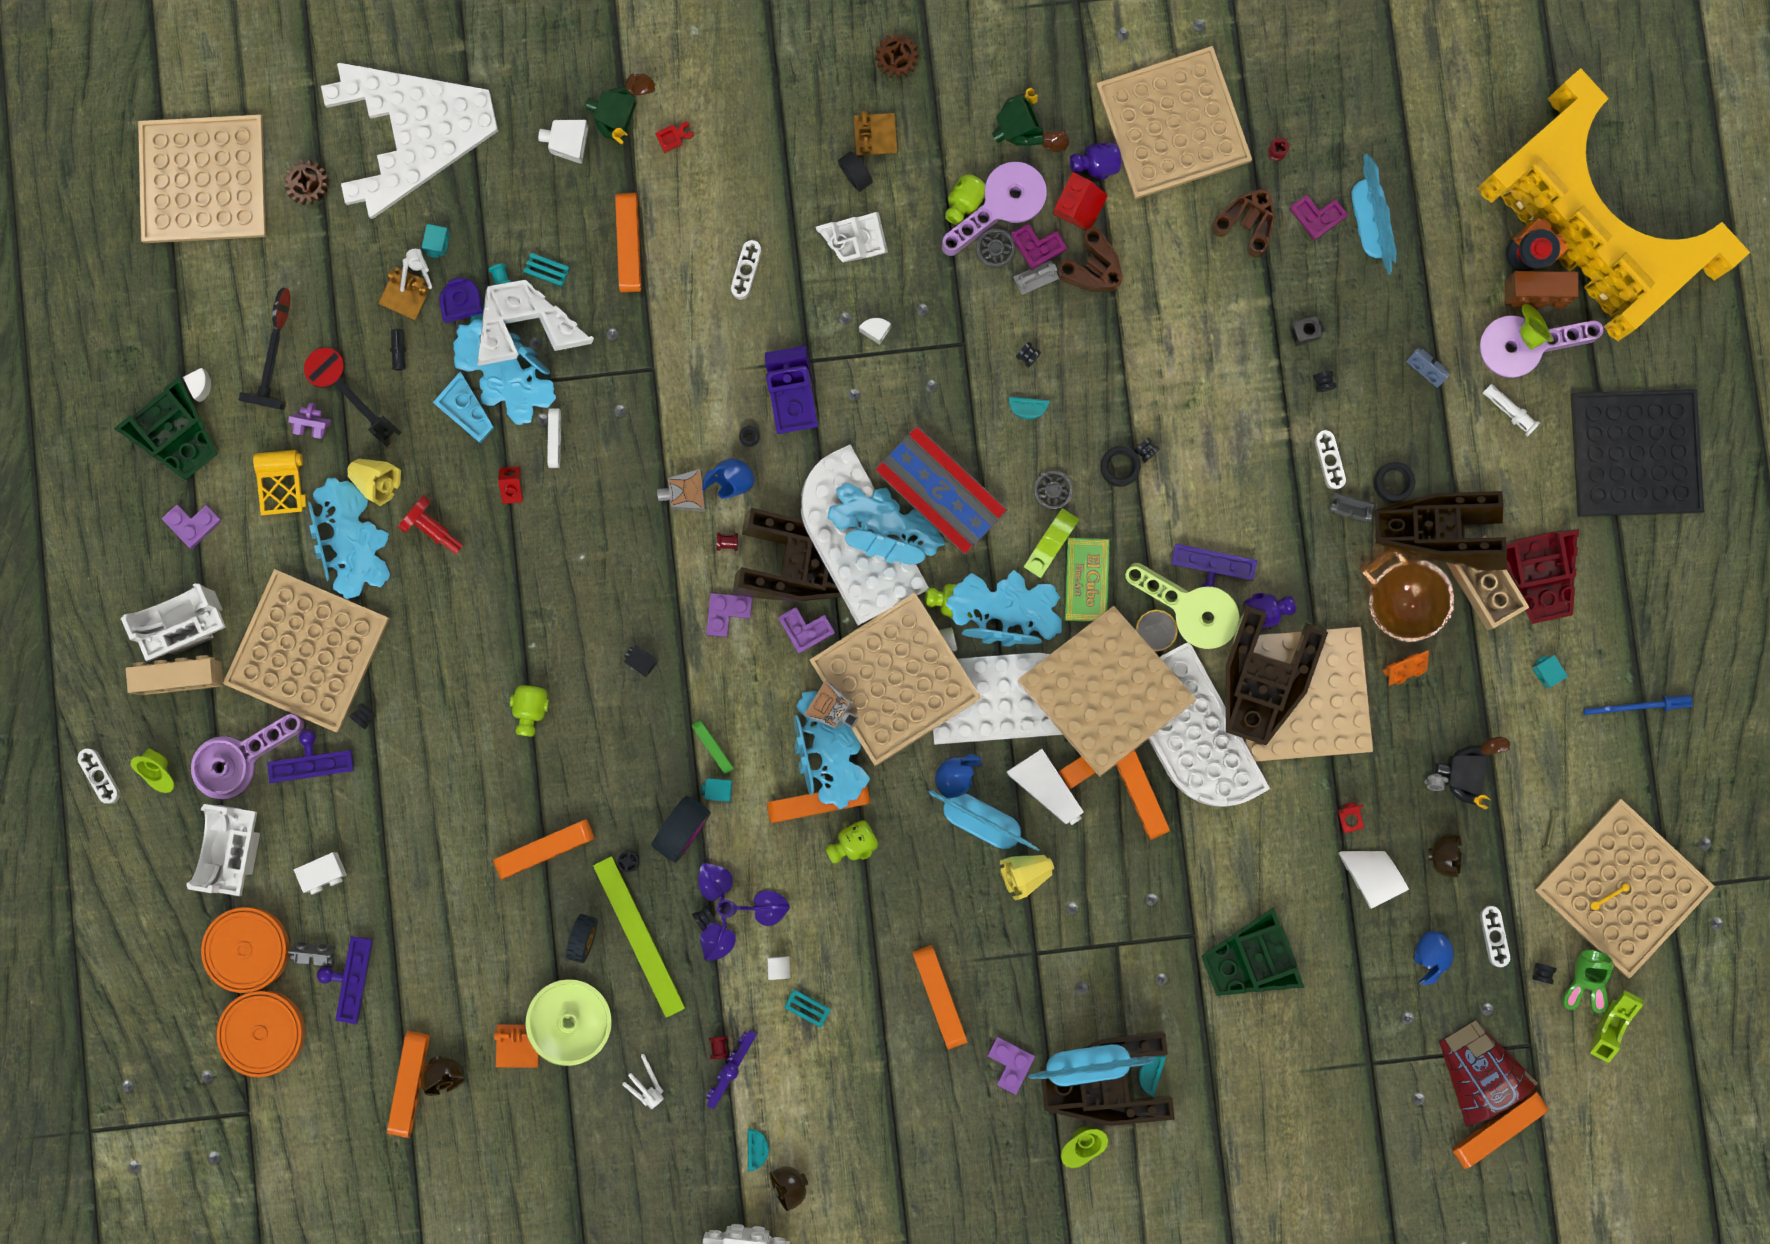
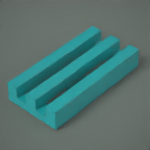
(530, 263)
(823, 1016)

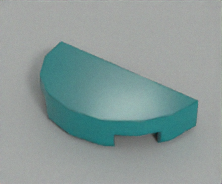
(1028, 408)
(1150, 1074)
(757, 1149)

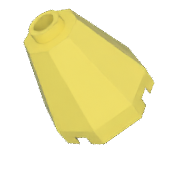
(375, 479)
(1025, 873)

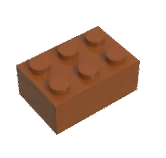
(1541, 289)

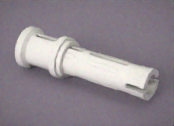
(1518, 415)

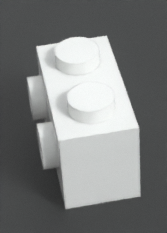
(320, 873)

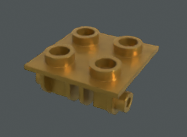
(875, 134)
(410, 300)

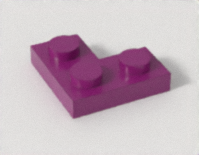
(1316, 221)
(1036, 251)

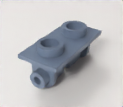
(1421, 362)

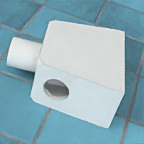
(566, 139)

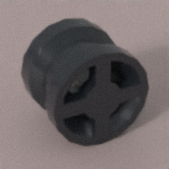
(1028, 354)
(1324, 381)
(1147, 450)
(362, 716)
(624, 861)
(704, 918)
(1544, 973)

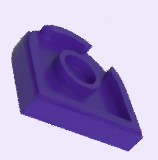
(460, 300)

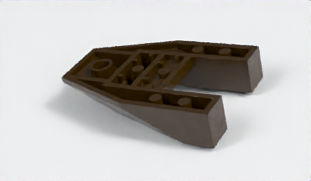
(1433, 528)
(802, 570)
(1264, 689)
(1109, 1100)

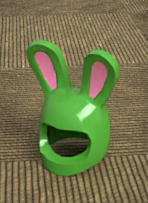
(1592, 973)

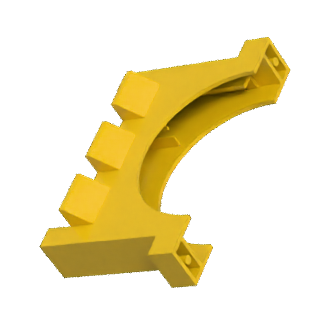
(1625, 267)

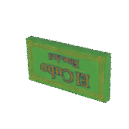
(1086, 579)

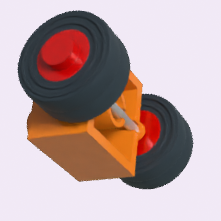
(1535, 246)

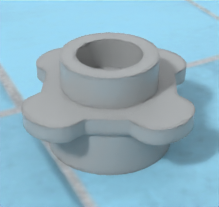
(1436, 782)

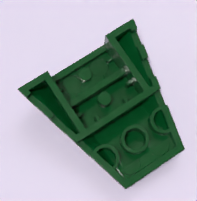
(171, 431)
(1254, 959)

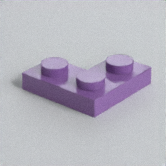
(192, 529)
(724, 607)
(804, 635)
(1016, 1062)

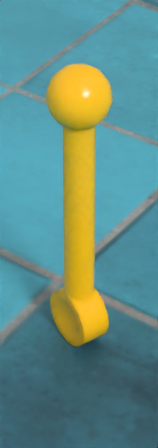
(1595, 905)

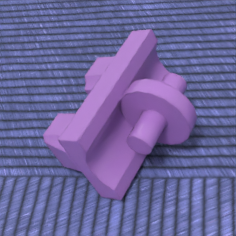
(318, 424)

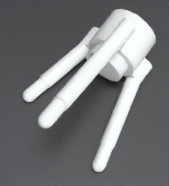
(414, 260)
(651, 1096)

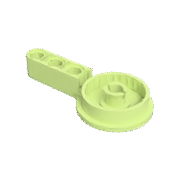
(1190, 608)

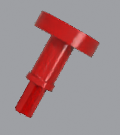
(428, 525)

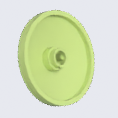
(568, 1022)

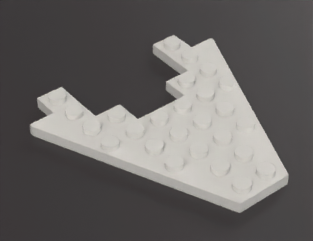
(430, 125)

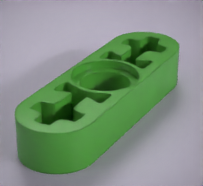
(712, 746)

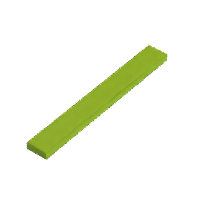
(639, 936)

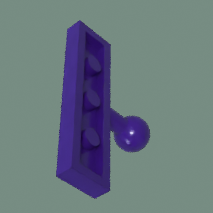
(1213, 563)
(311, 764)
(352, 980)
(730, 1070)

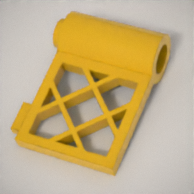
(279, 464)

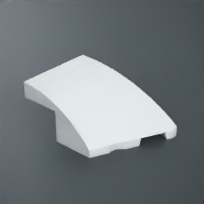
(855, 237)
(1374, 875)

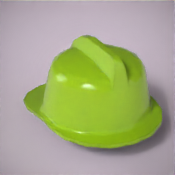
(1534, 329)
(153, 769)
(1083, 1146)

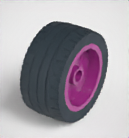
(680, 828)

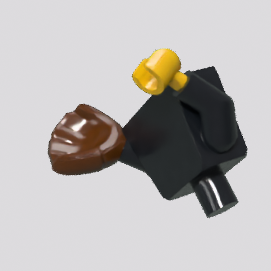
(1468, 769)

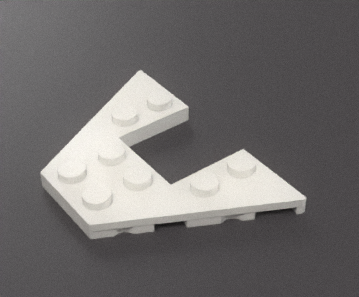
(516, 303)

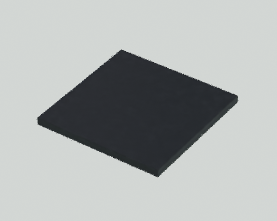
(1637, 453)

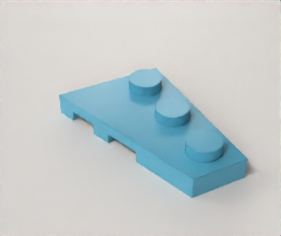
(463, 407)

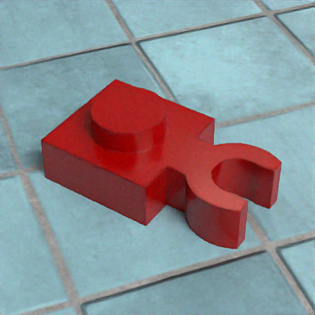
(671, 138)

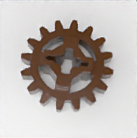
(903, 59)
(297, 179)

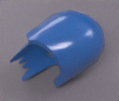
(733, 477)
(955, 775)
(1434, 951)

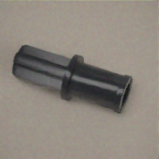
(397, 350)

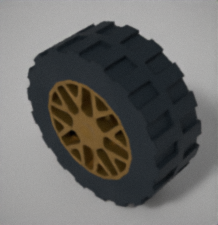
(581, 938)

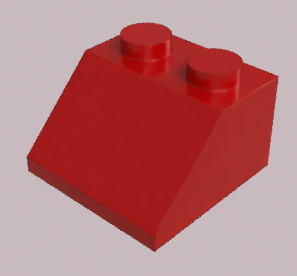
(1080, 202)

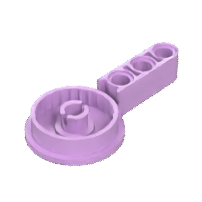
(1000, 204)
(1523, 360)
(238, 757)

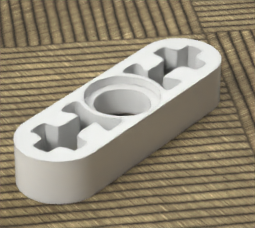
(737, 282)
(554, 438)
(1338, 473)
(101, 792)
(1503, 941)

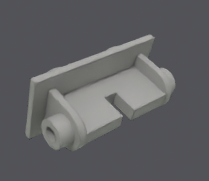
(1036, 278)

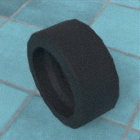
(855, 171)
(1404, 469)
(1119, 482)

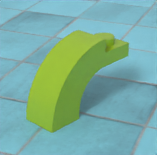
(1051, 543)
(1613, 1025)

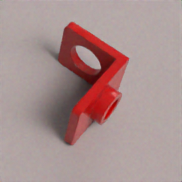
(510, 485)
(1351, 808)

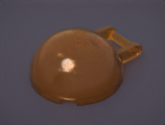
(1409, 598)

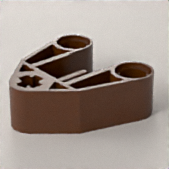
(1234, 210)
(1084, 279)

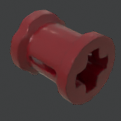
(1274, 145)
(727, 541)
(718, 1047)

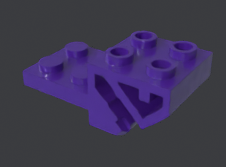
(791, 389)

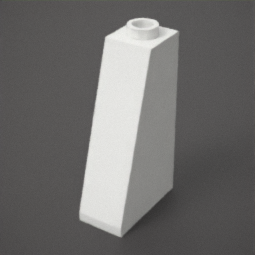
(1044, 784)

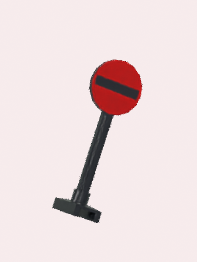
(279, 317)
(325, 369)

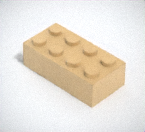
(1490, 593)
(174, 676)

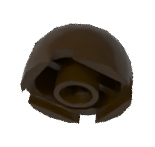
(1446, 855)
(441, 1074)
(789, 1186)

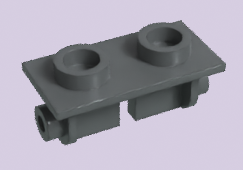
(1351, 507)
(302, 951)

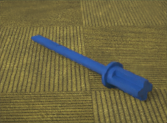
(1667, 703)

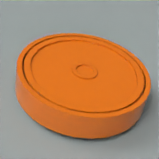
(245, 949)
(261, 1033)

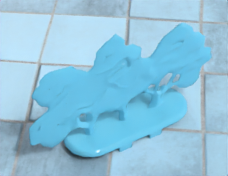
(1373, 216)
(505, 379)
(883, 517)
(351, 541)
(1011, 605)
(835, 749)
(982, 821)
(1089, 1065)

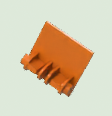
(1412, 666)
(514, 1047)

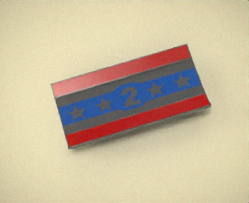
(940, 490)

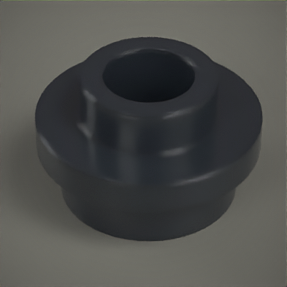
(749, 430)

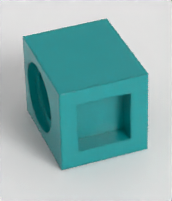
(435, 241)
(1549, 671)
(717, 790)

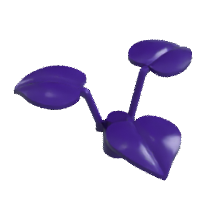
(715, 881)

